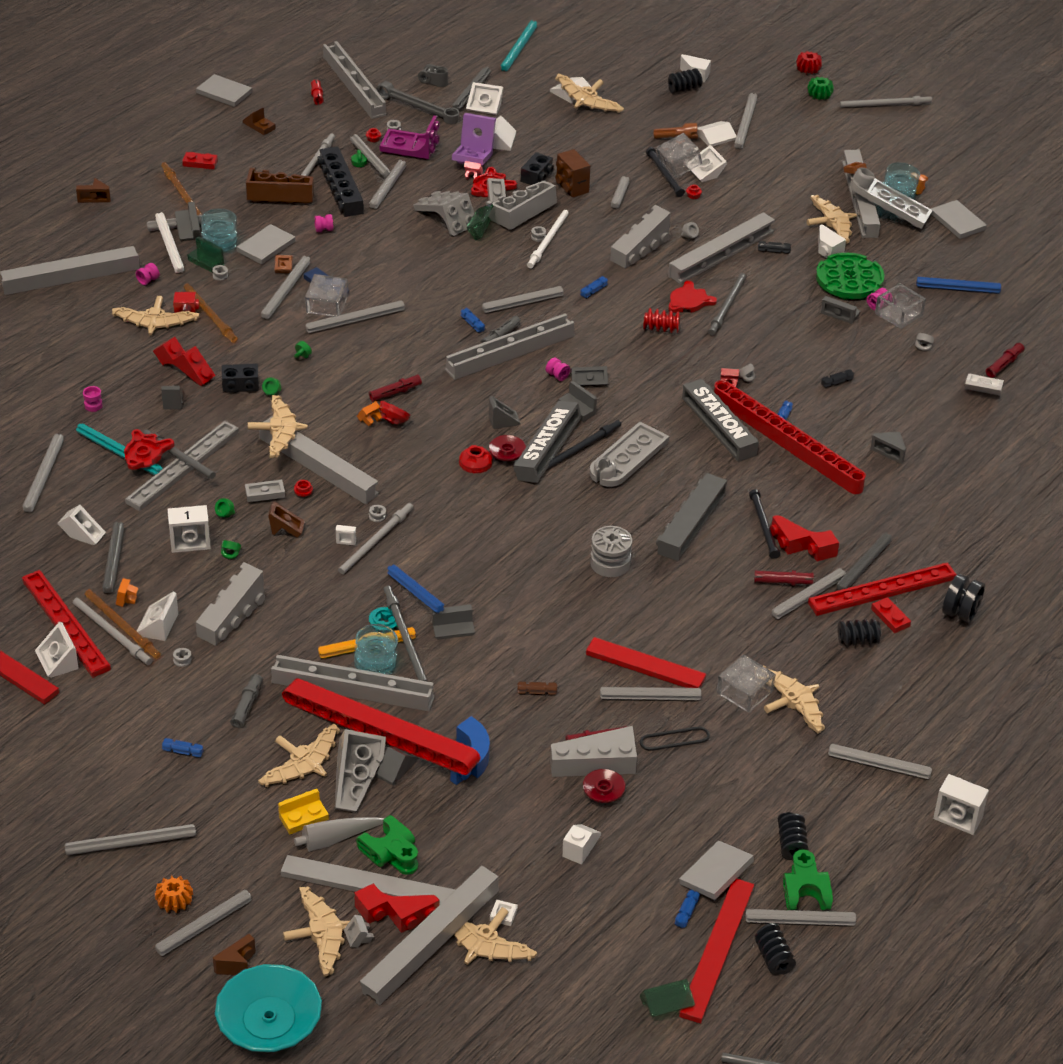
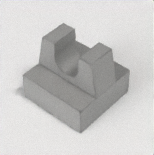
(357, 931)

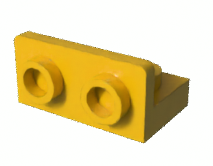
(302, 811)

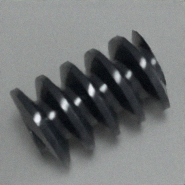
(684, 79)
(859, 630)
(792, 834)
(775, 949)

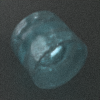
(902, 178)
(220, 228)
(376, 649)

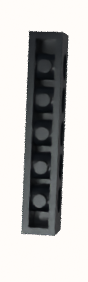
(341, 181)

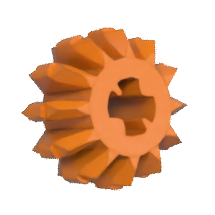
(173, 894)

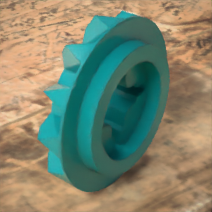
(386, 614)

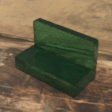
(480, 221)
(206, 254)
(668, 998)

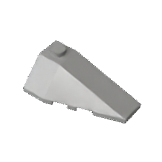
(356, 766)

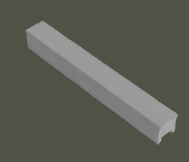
(354, 80)
(865, 210)
(720, 248)
(69, 270)
(509, 346)
(328, 466)
(355, 682)
(430, 935)

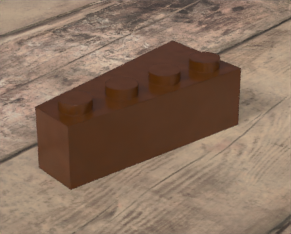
(279, 187)

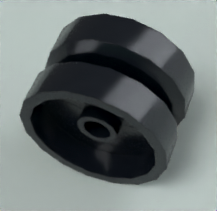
(963, 598)

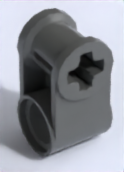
(434, 75)

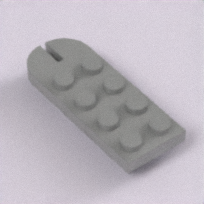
(889, 198)
(627, 455)

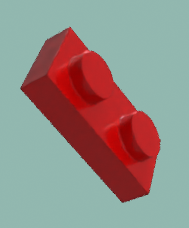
(199, 160)
(891, 615)

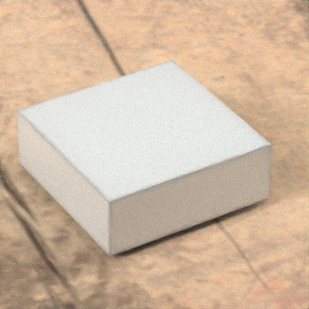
(345, 535)
(512, 909)

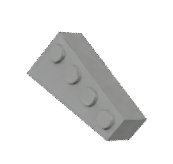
(523, 204)
(642, 238)
(232, 605)
(604, 750)

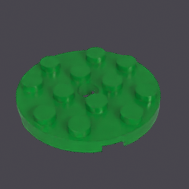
(835, 279)

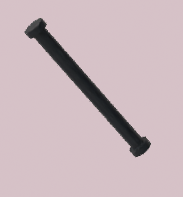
(679, 191)
(773, 552)

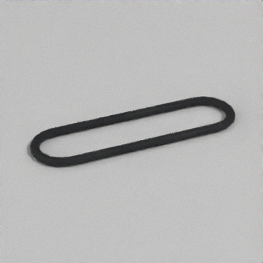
(676, 744)

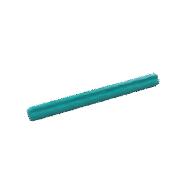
(518, 46)
(110, 444)

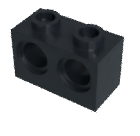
(536, 169)
(240, 378)

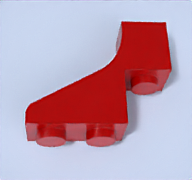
(188, 361)
(796, 539)
(403, 910)

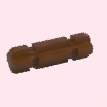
(537, 688)

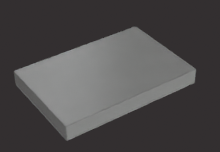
(224, 90)
(958, 219)
(266, 244)
(716, 869)

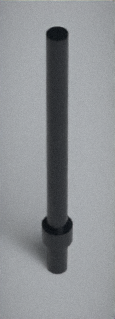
(604, 431)

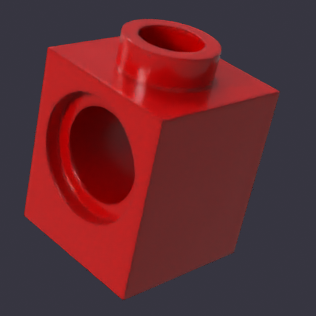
(185, 302)

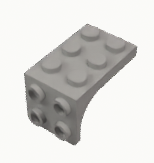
(453, 208)

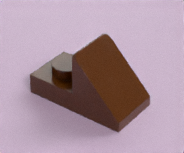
(259, 123)
(93, 193)
(283, 518)
(233, 959)

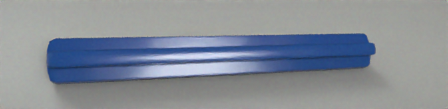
(958, 284)
(415, 588)

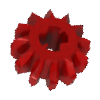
(809, 62)

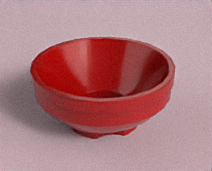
(393, 414)
(475, 463)

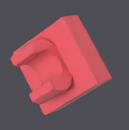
(472, 169)

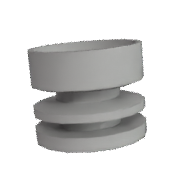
(611, 551)

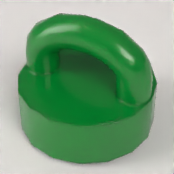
(359, 159)
(302, 349)
(271, 386)
(224, 508)
(231, 546)

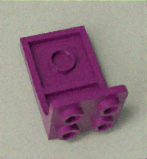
(412, 143)

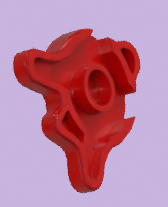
(479, 185)
(689, 298)
(145, 449)

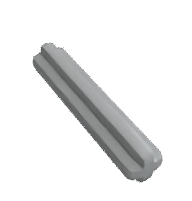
(620, 191)

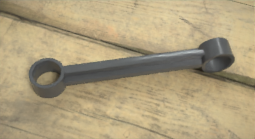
(450, 115)

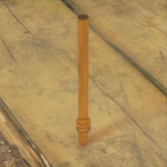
(170, 174)
(225, 329)
(143, 642)

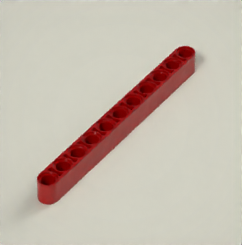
(791, 438)
(368, 720)

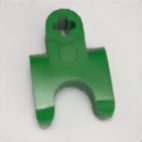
(393, 848)
(806, 881)

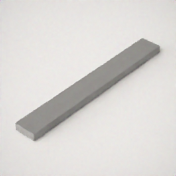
(178, 469)
(355, 879)

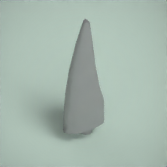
(330, 832)

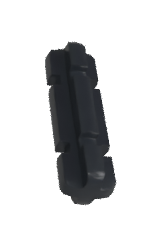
(774, 247)
(837, 378)

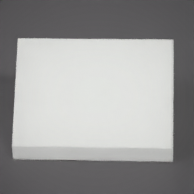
(504, 135)
(159, 618)
(57, 652)

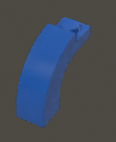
(473, 735)

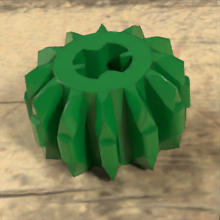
(820, 88)

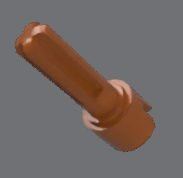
(688, 129)

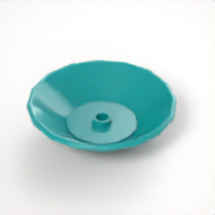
(263, 993)

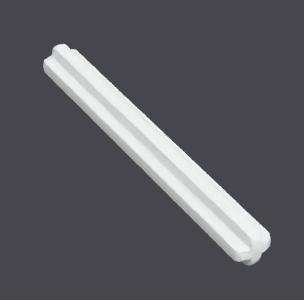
(169, 242)

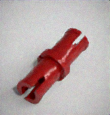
(317, 92)

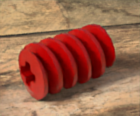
(661, 320)

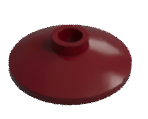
(507, 447)
(604, 785)

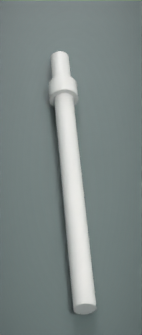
(537, 254)

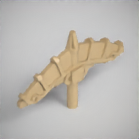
(587, 95)
(833, 217)
(154, 317)
(281, 426)
(797, 697)
(303, 758)
(323, 928)
(485, 942)

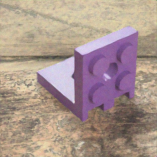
(475, 147)

